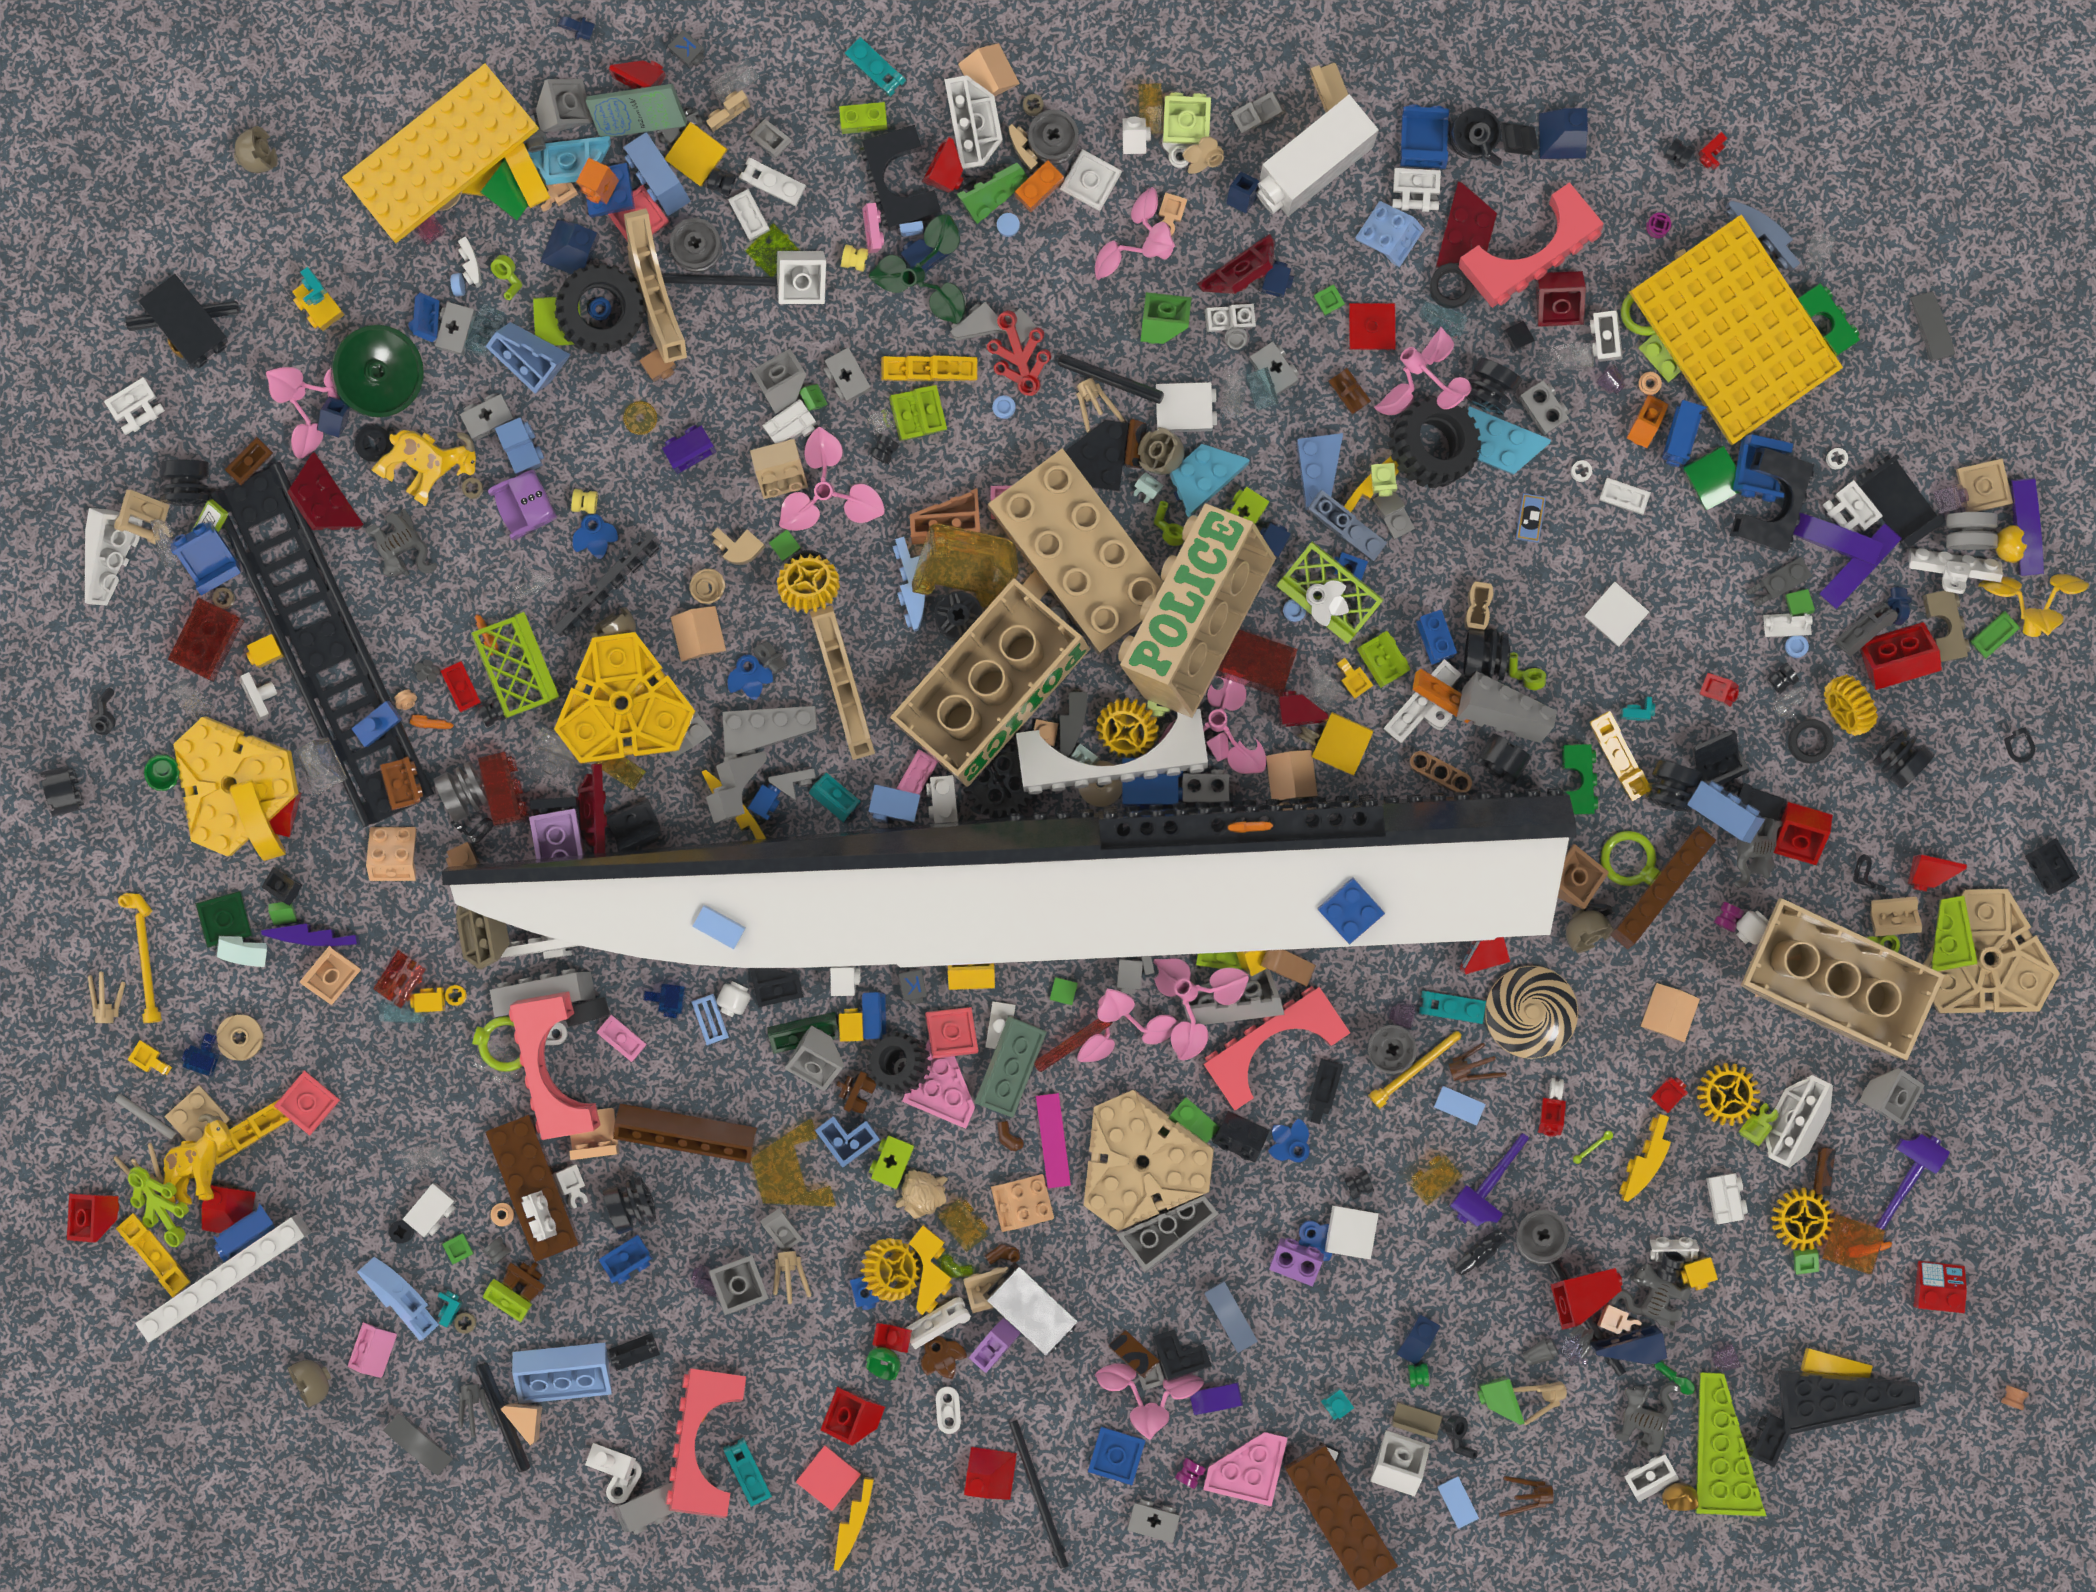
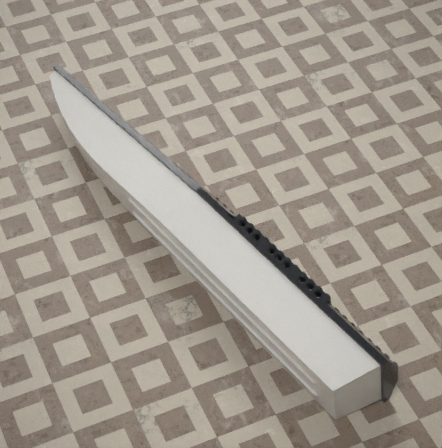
(1059, 884)

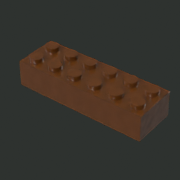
(528, 1171)
(1340, 1516)

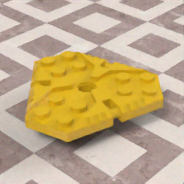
(654, 717)
(212, 761)

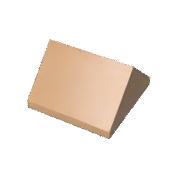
(990, 69)
(698, 633)
(1291, 775)
(330, 975)
(1670, 1012)
(525, 1419)

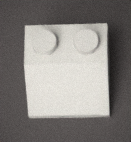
(801, 277)
(1400, 1463)

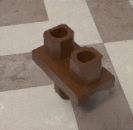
(1349, 391)
(862, 1082)
(516, 1275)

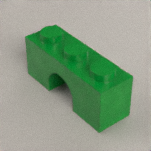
(1842, 334)
(1581, 759)

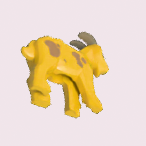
(425, 458)
(196, 1160)

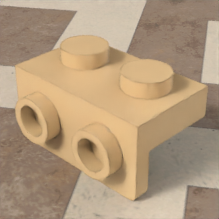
(1895, 916)
(978, 1284)

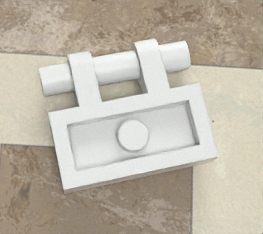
(1416, 182)
(130, 400)
(1856, 504)

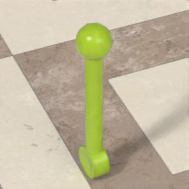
(1608, 1135)

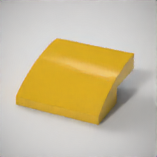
(1342, 743)

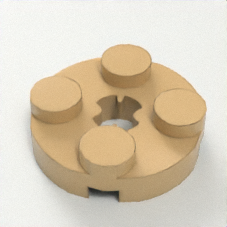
(240, 1024)

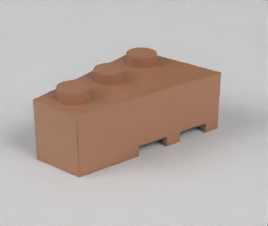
(957, 512)

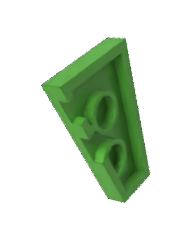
(989, 196)

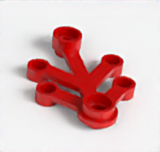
(1019, 356)

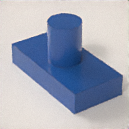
(425, 317)
(376, 724)

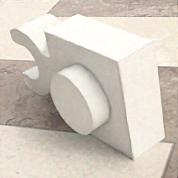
(569, 1182)

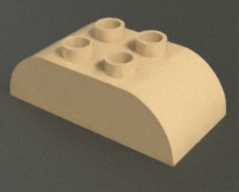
(1842, 980)

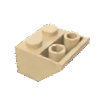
(778, 469)

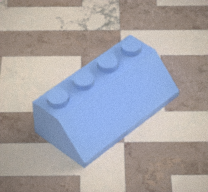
(561, 1373)

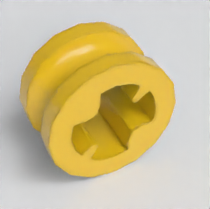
(461, 1000)

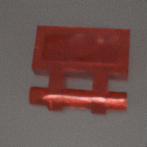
(395, 976)

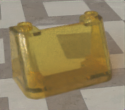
(965, 562)

